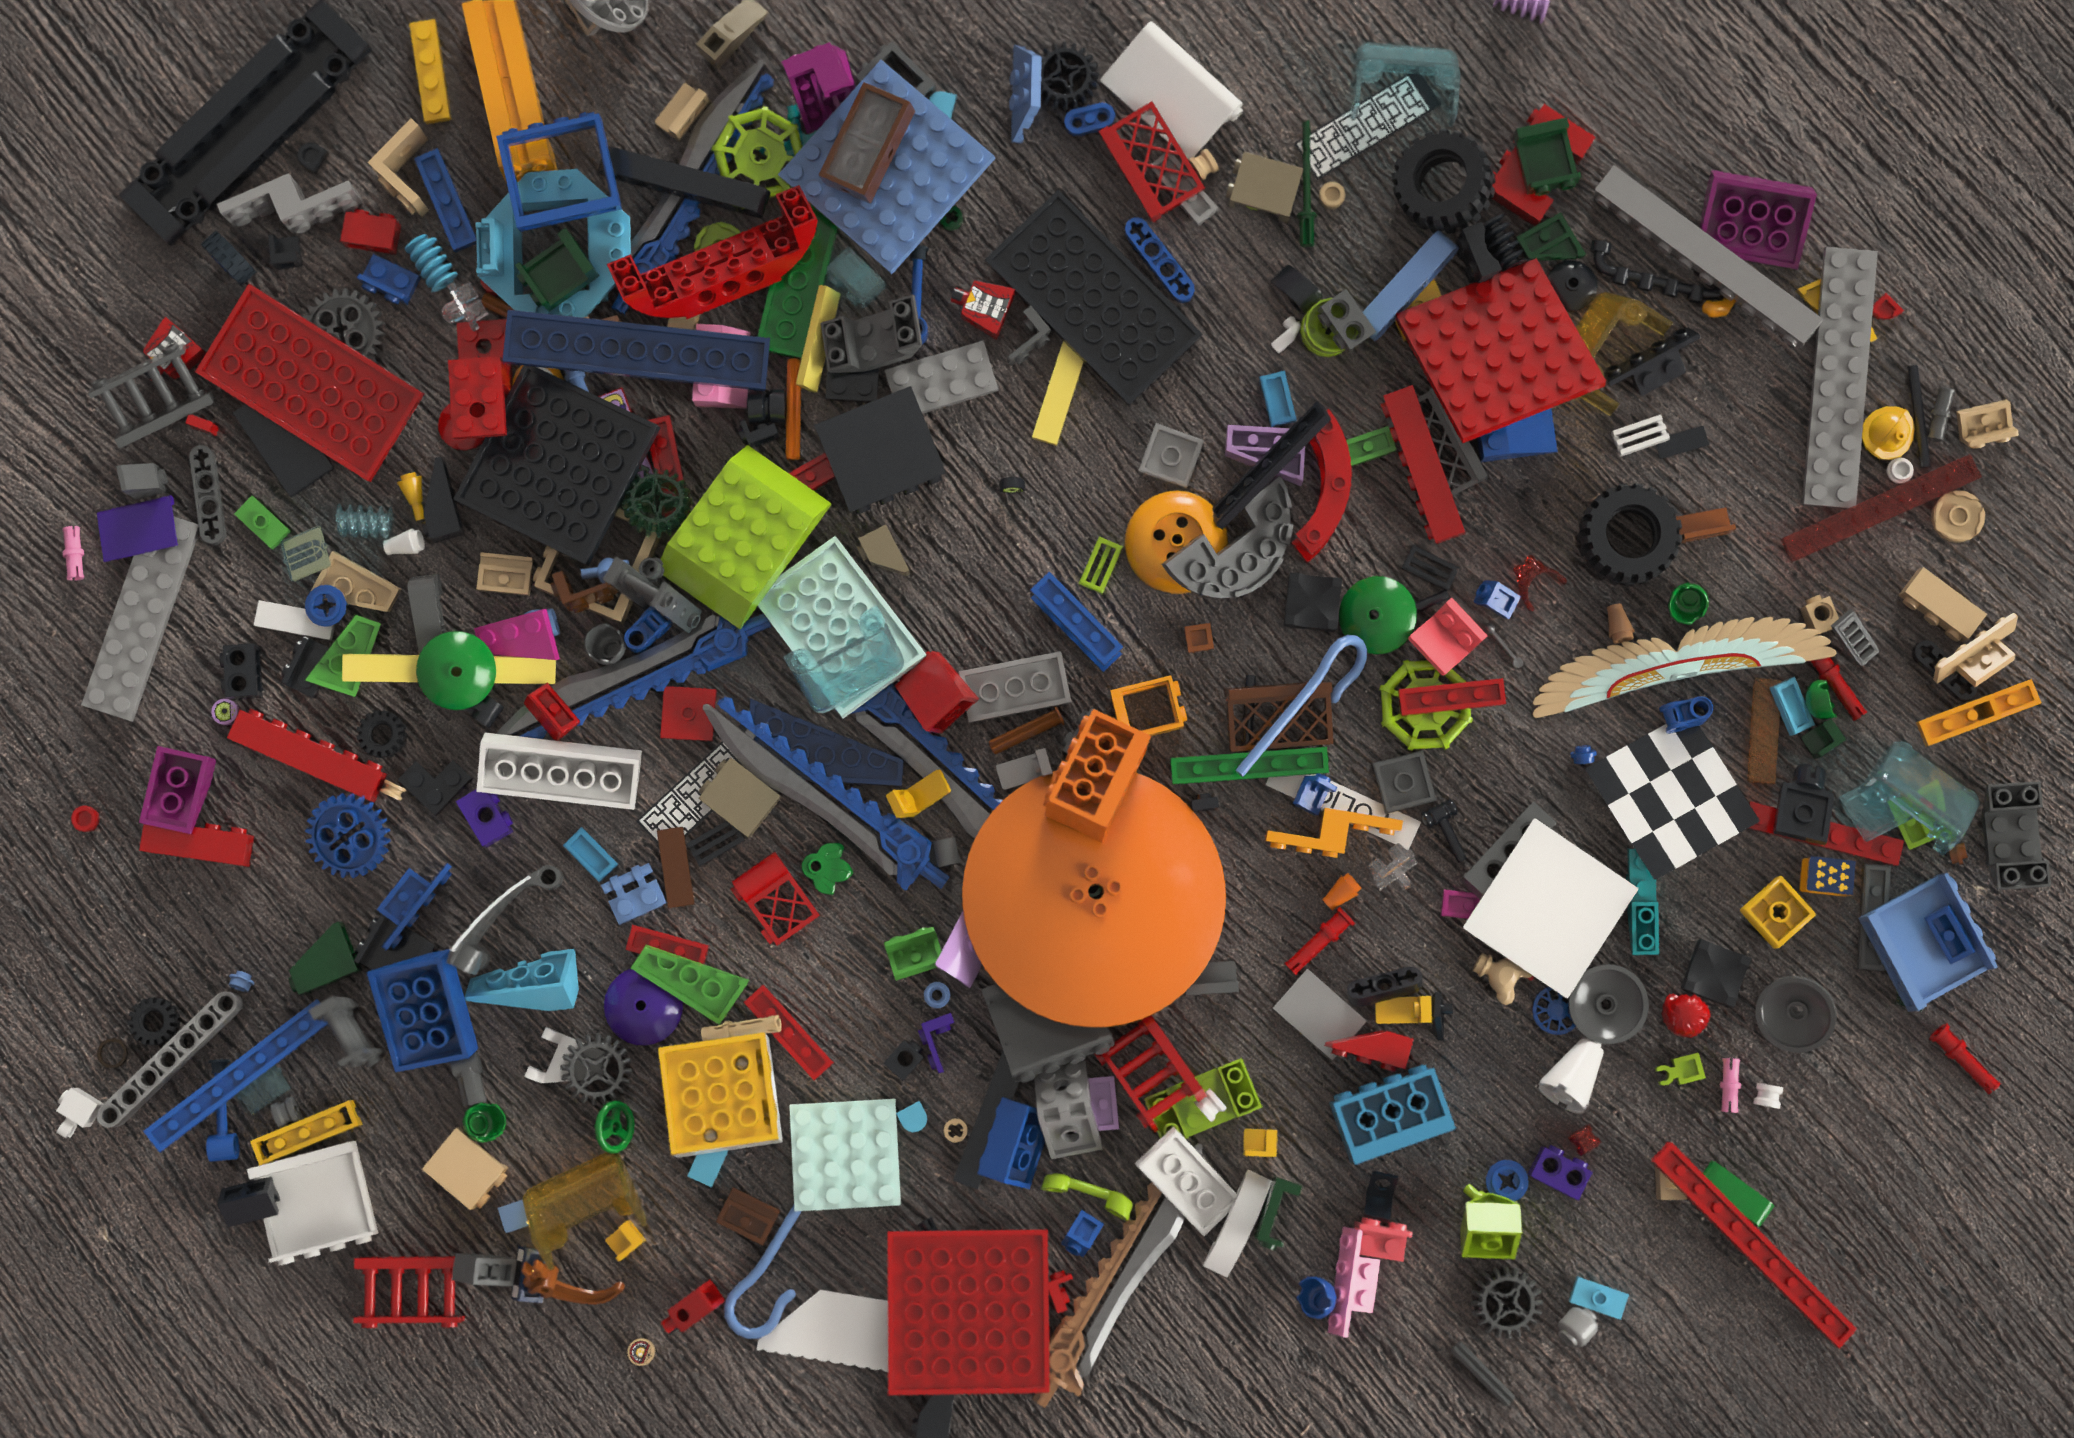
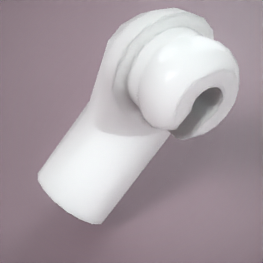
(1288, 336)

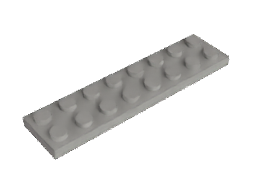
(139, 626)

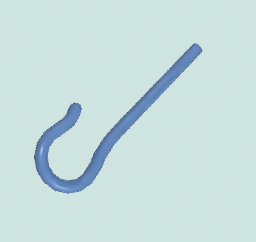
(1307, 691)
(752, 1277)

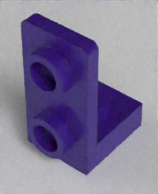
(940, 1025)

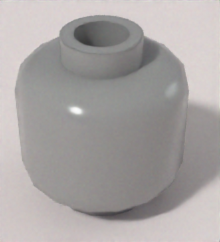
(1577, 1327)

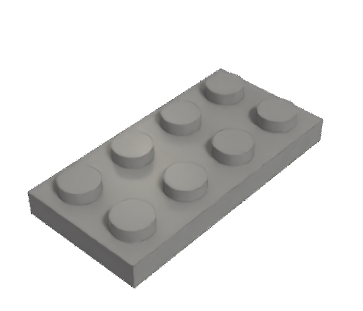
(946, 377)
(1017, 686)

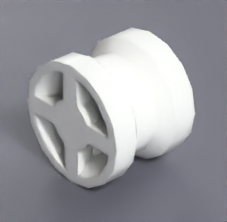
(1768, 1095)
(1210, 1105)

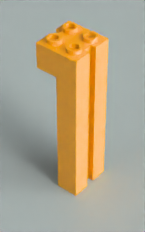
(507, 81)

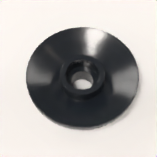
(1577, 297)

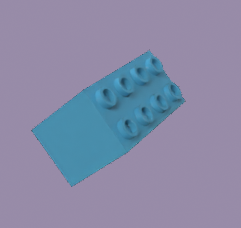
(1406, 1125)

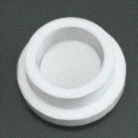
(1900, 470)

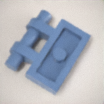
(637, 901)

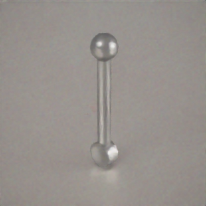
(1516, 662)

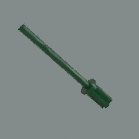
(1306, 217)

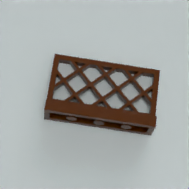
(1273, 693)

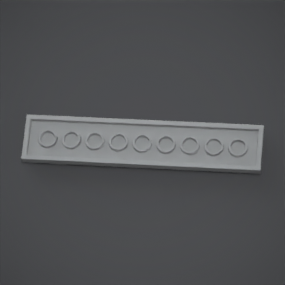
(1839, 378)

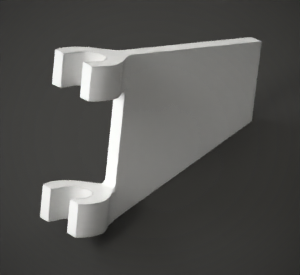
(554, 1072)

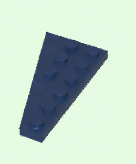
(839, 754)

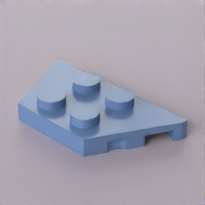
(1026, 90)

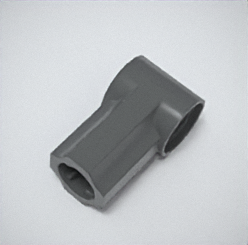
(469, 1078)

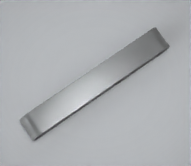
(158, 1064)

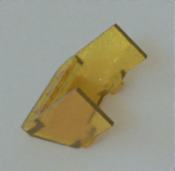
(1600, 321)
(576, 1198)

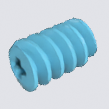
(430, 263)

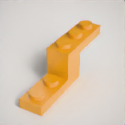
(1978, 712)
(1333, 832)

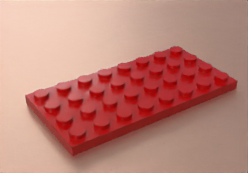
(309, 382)

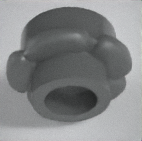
(646, 566)

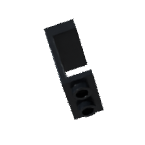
(374, 956)

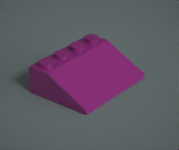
(1758, 217)

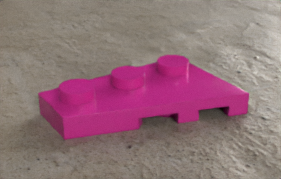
(521, 636)

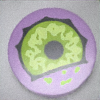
(225, 711)

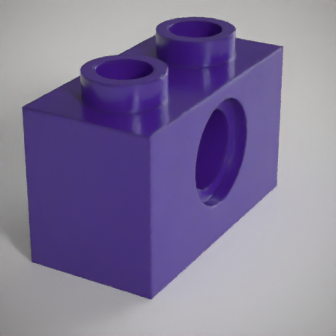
(486, 832)

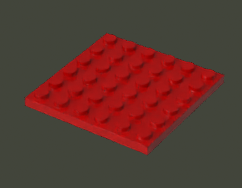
(1500, 350)
(968, 1312)

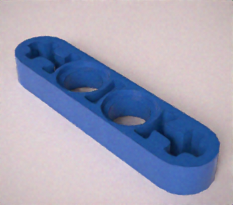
(1160, 259)

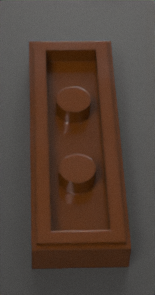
(675, 867)

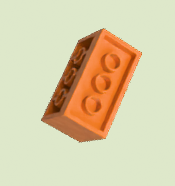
(1095, 774)

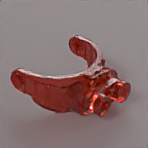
(1527, 572)

